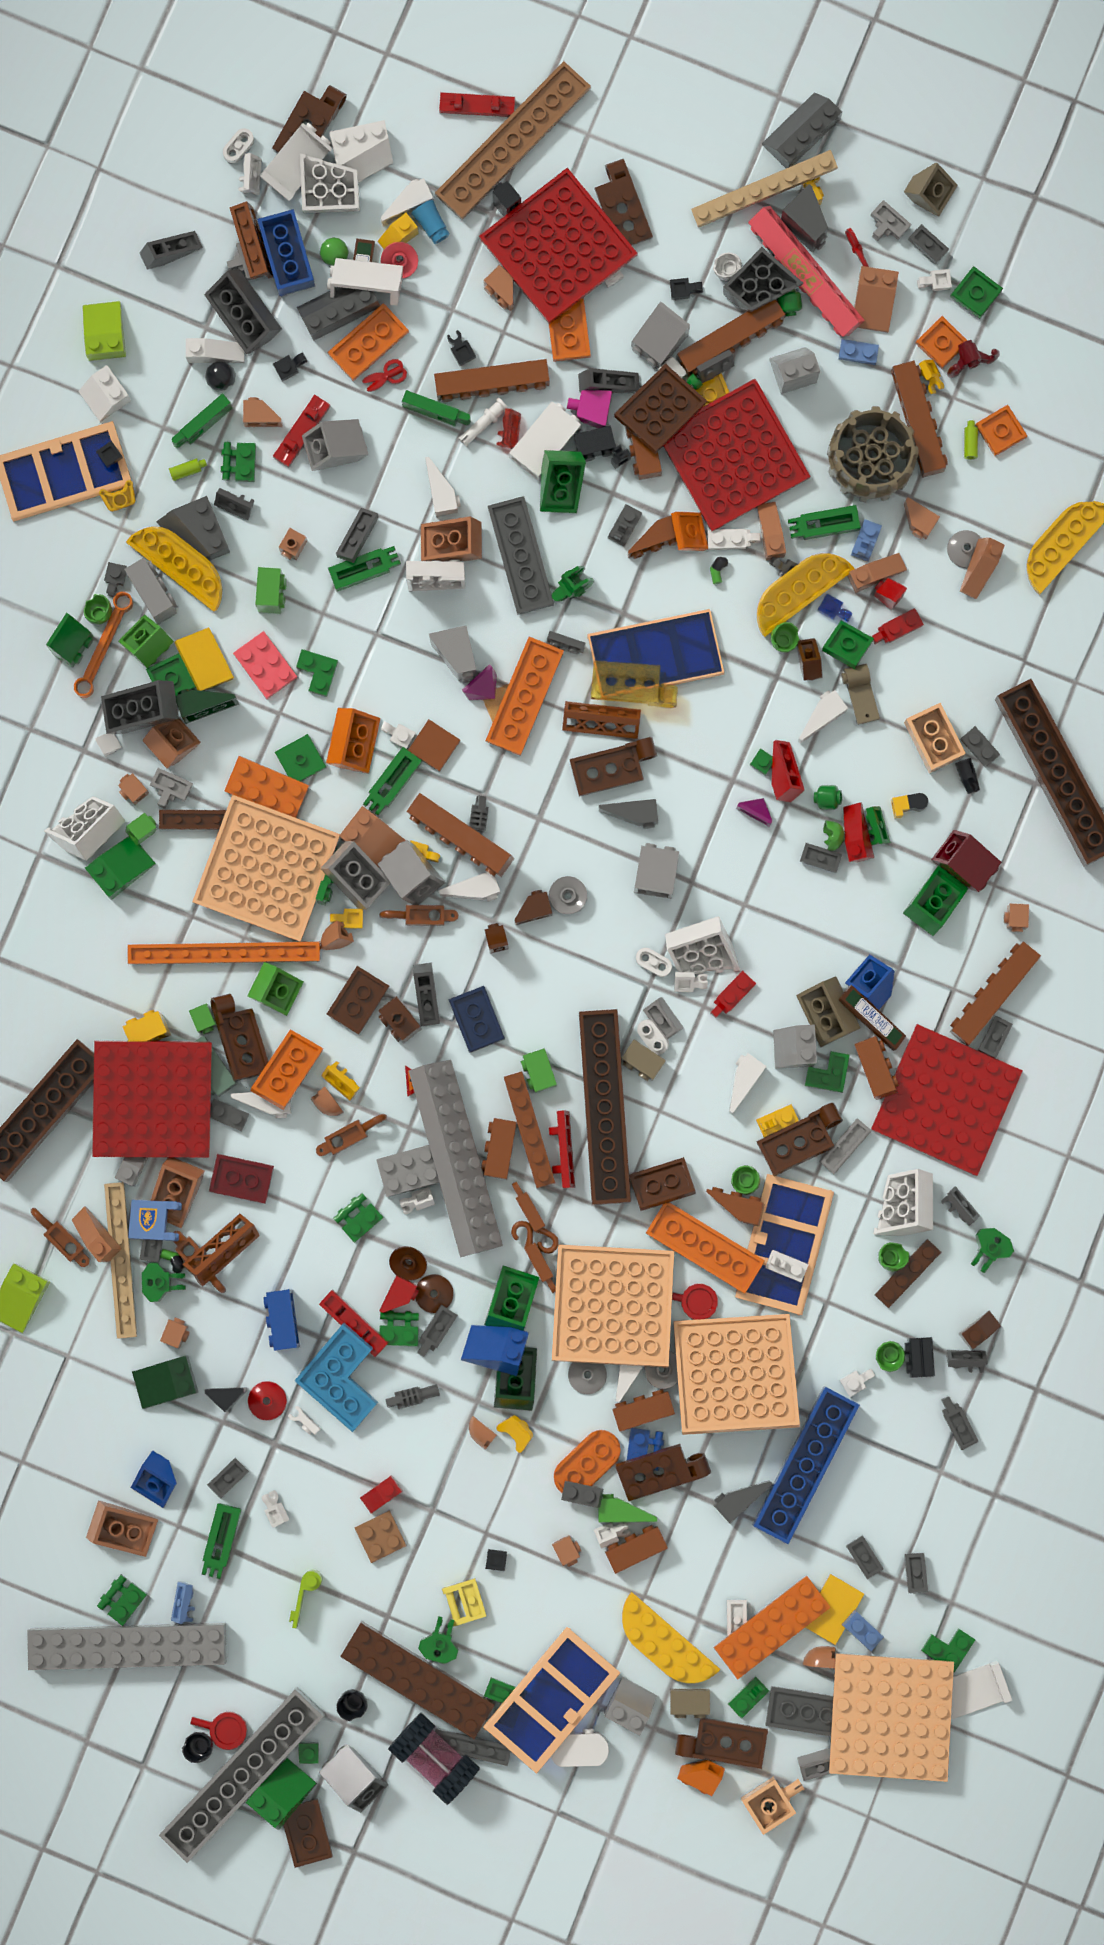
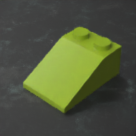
(103, 331)
(20, 1296)

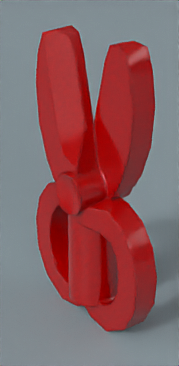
(856, 247)
(380, 378)

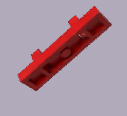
(476, 104)
(293, 441)
(565, 1145)
(344, 1313)

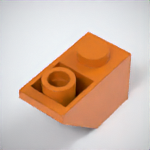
(702, 1776)

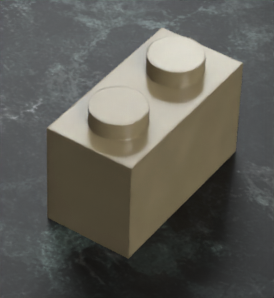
(642, 1060)
(689, 1702)

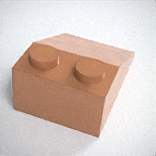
(876, 297)
(452, 540)
(371, 835)
(177, 1183)
(121, 1529)

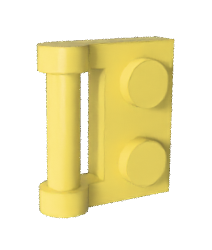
(470, 1600)

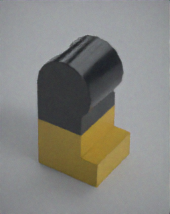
(915, 802)

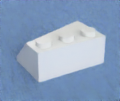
(362, 148)
(328, 186)
(435, 575)
(87, 828)
(702, 948)
(906, 1204)

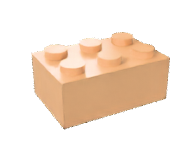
(934, 738)

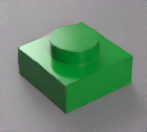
(762, 762)
(308, 1753)

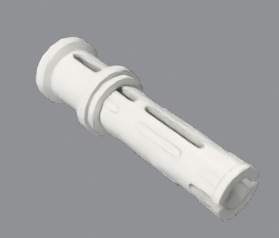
(490, 416)

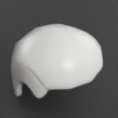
(727, 266)

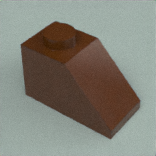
(809, 659)
(534, 908)
(496, 938)
(980, 1330)

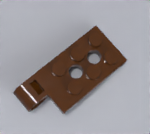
(316, 110)
(619, 191)
(624, 757)
(235, 1024)
(811, 1129)
(676, 1471)
(707, 1743)

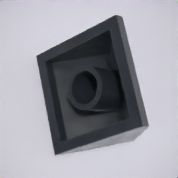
(225, 1397)

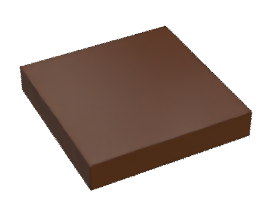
(434, 745)

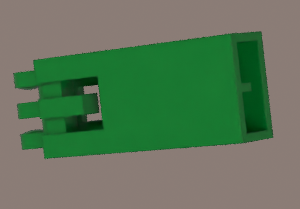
(434, 409)
(202, 421)
(831, 521)
(350, 574)
(395, 775)
(221, 1532)

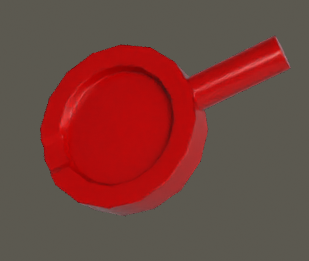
(697, 1301)
(226, 1730)

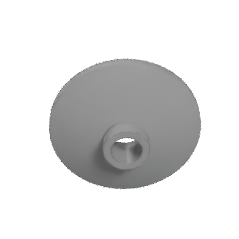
(956, 550)
(567, 885)
(664, 1379)
(584, 1385)

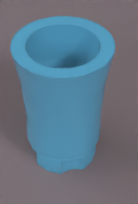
(431, 221)

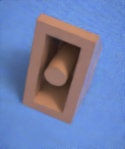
(259, 414)
(920, 519)

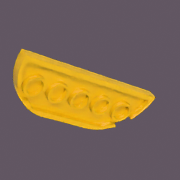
(1062, 542)
(180, 563)
(799, 588)
(664, 1644)

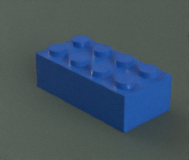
(286, 252)

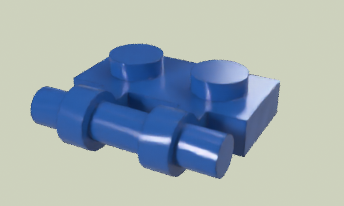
(639, 1443)

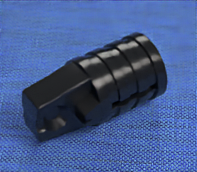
(968, 775)

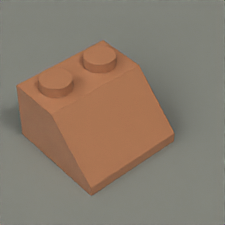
(171, 742)

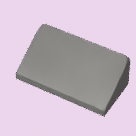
(663, 1017)
(814, 1764)

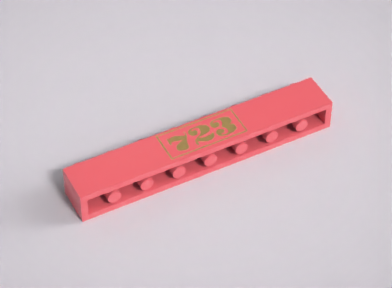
(816, 282)

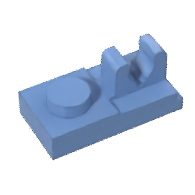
(866, 540)
(181, 1603)

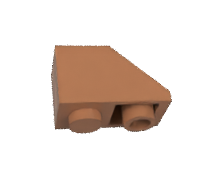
(501, 286)

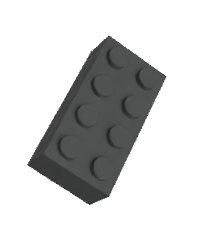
(139, 707)

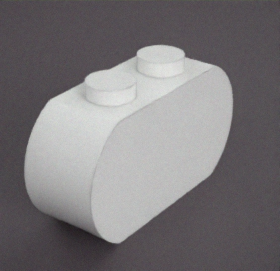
(582, 1749)

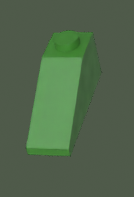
(617, 1510)

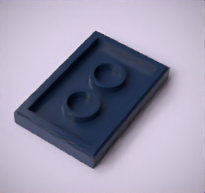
(476, 1019)

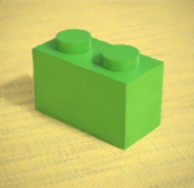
(539, 1071)

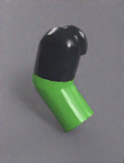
(716, 567)
(175, 1259)

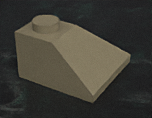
(931, 189)

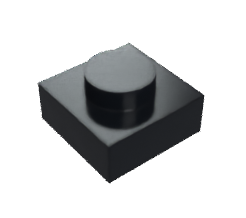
(109, 454)
(496, 1560)

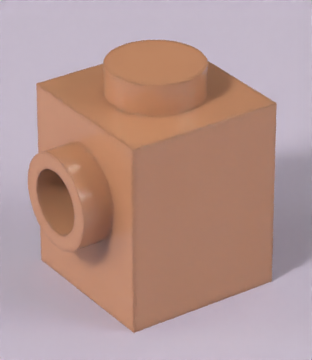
(292, 544)
(132, 788)
(1017, 917)
(175, 1333)
(567, 1551)

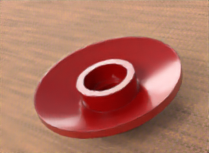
(277, 1400)

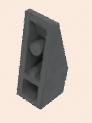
(169, 249)
(608, 380)
(636, 812)
(426, 994)
(738, 1500)

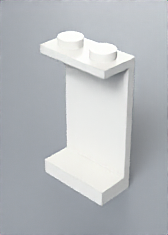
(284, 170)
(366, 276)
(548, 432)
(978, 1689)

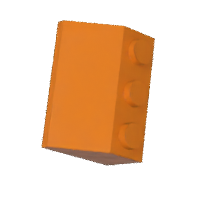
(353, 740)

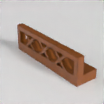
(251, 240)
(601, 715)
(224, 1251)

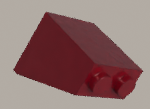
(967, 860)

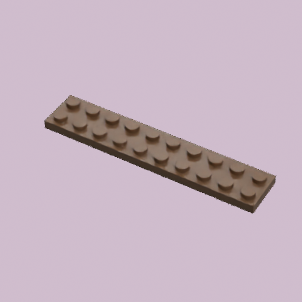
(512, 140)

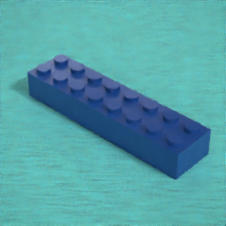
(805, 1465)

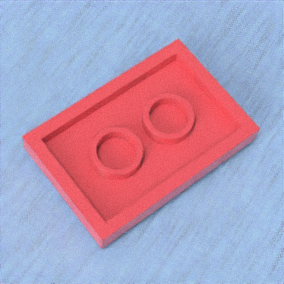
(265, 665)

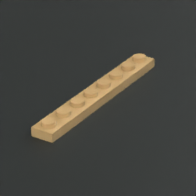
(764, 188)
(121, 1262)

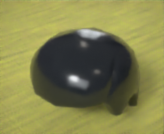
(220, 376)
(351, 1705)
(197, 1747)

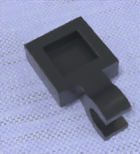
(682, 288)
(287, 367)
(620, 456)

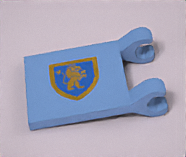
(149, 1220)

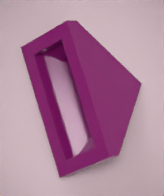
(482, 686)
(756, 809)

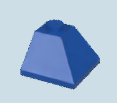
(873, 981)
(155, 1479)

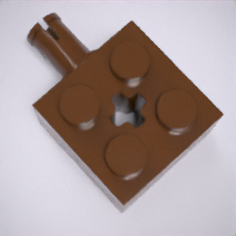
(399, 1019)

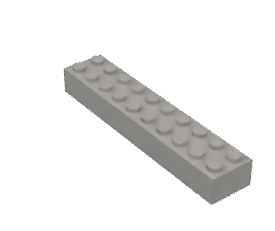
(455, 1158)
(127, 1646)
(242, 1775)

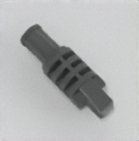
(479, 815)
(412, 1396)

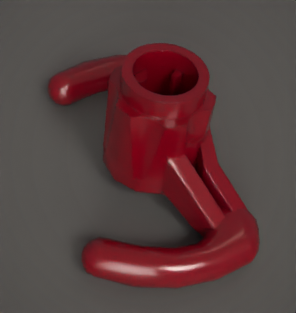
(971, 358)

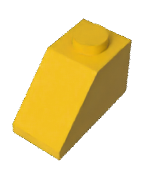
(399, 231)

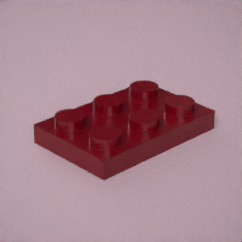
(241, 1178)

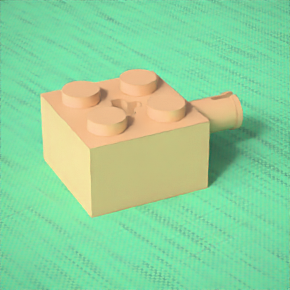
(781, 1807)

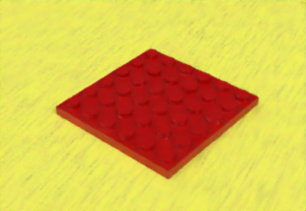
(558, 245)
(735, 456)
(151, 1099)
(947, 1100)

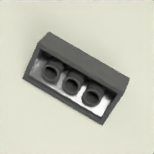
(802, 129)
(242, 311)
(327, 314)

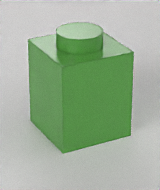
(141, 828)
(203, 1019)

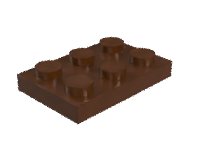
(358, 1000)
(662, 1184)
(307, 1834)

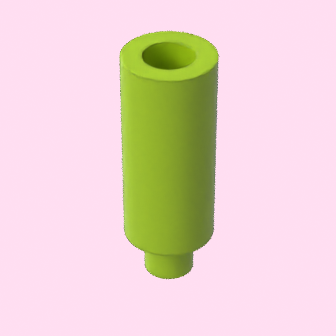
(970, 441)
(187, 469)

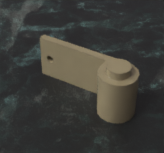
(861, 693)

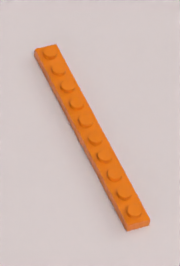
(224, 953)

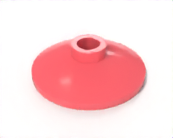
(409, 255)

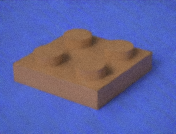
(380, 1536)

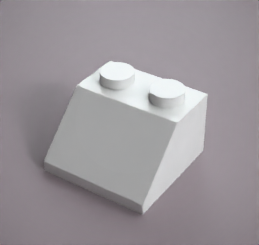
(104, 393)

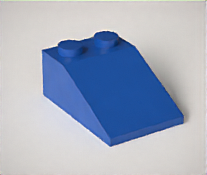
(495, 1348)

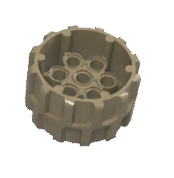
(884, 421)

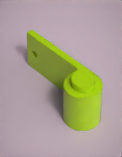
(310, 1581)

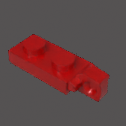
(898, 627)
(733, 994)

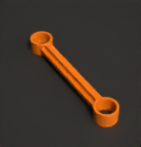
(103, 644)

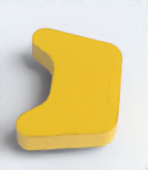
(119, 499)
(518, 1430)

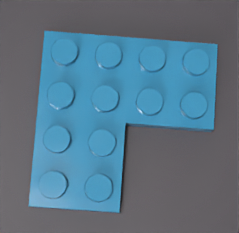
(329, 1381)

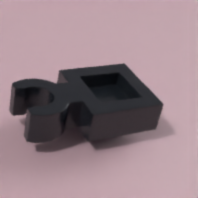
(462, 350)

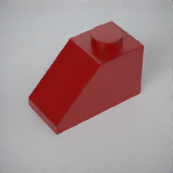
(889, 592)
(399, 1294)
(381, 1494)

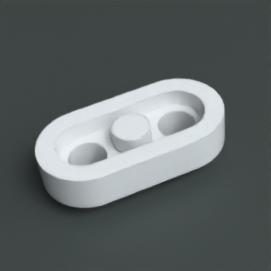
(237, 146)
(654, 961)
(654, 1035)

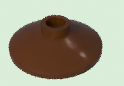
(408, 1269)
(437, 1283)

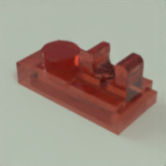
(511, 426)

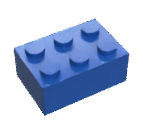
(281, 1319)

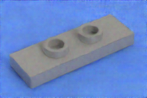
(845, 1146)

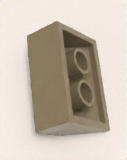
(826, 1012)

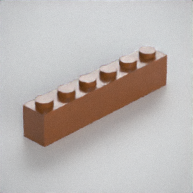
(731, 336)
(491, 380)
(917, 414)
(460, 835)
(995, 993)
(529, 1130)

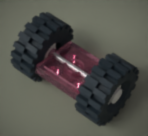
(434, 1758)

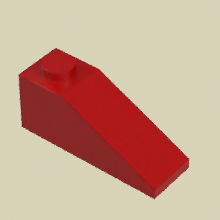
(785, 773)
(857, 834)

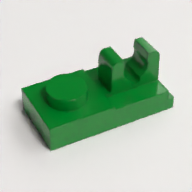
(876, 820)
(748, 1697)

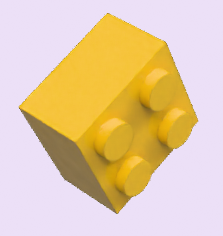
(149, 1028)

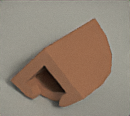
(335, 937)
(326, 1103)
(481, 1433)
(820, 1657)

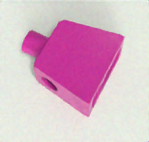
(592, 407)

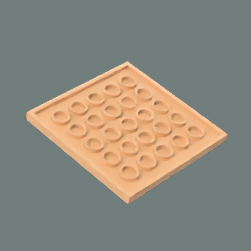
(265, 868)
(613, 1306)
(736, 1374)
(891, 1717)

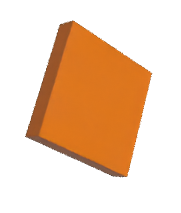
(941, 342)
(1001, 430)
(689, 531)

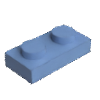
(858, 352)
(862, 1630)

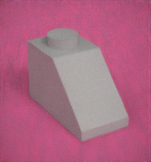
(131, 1169)

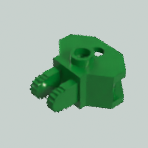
(571, 584)
(991, 1249)
(161, 1282)
(441, 1642)

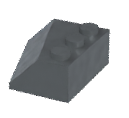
(760, 282)
(197, 527)

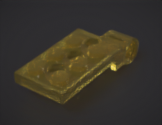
(660, 695)

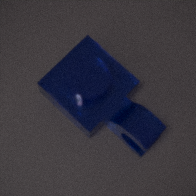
(832, 607)

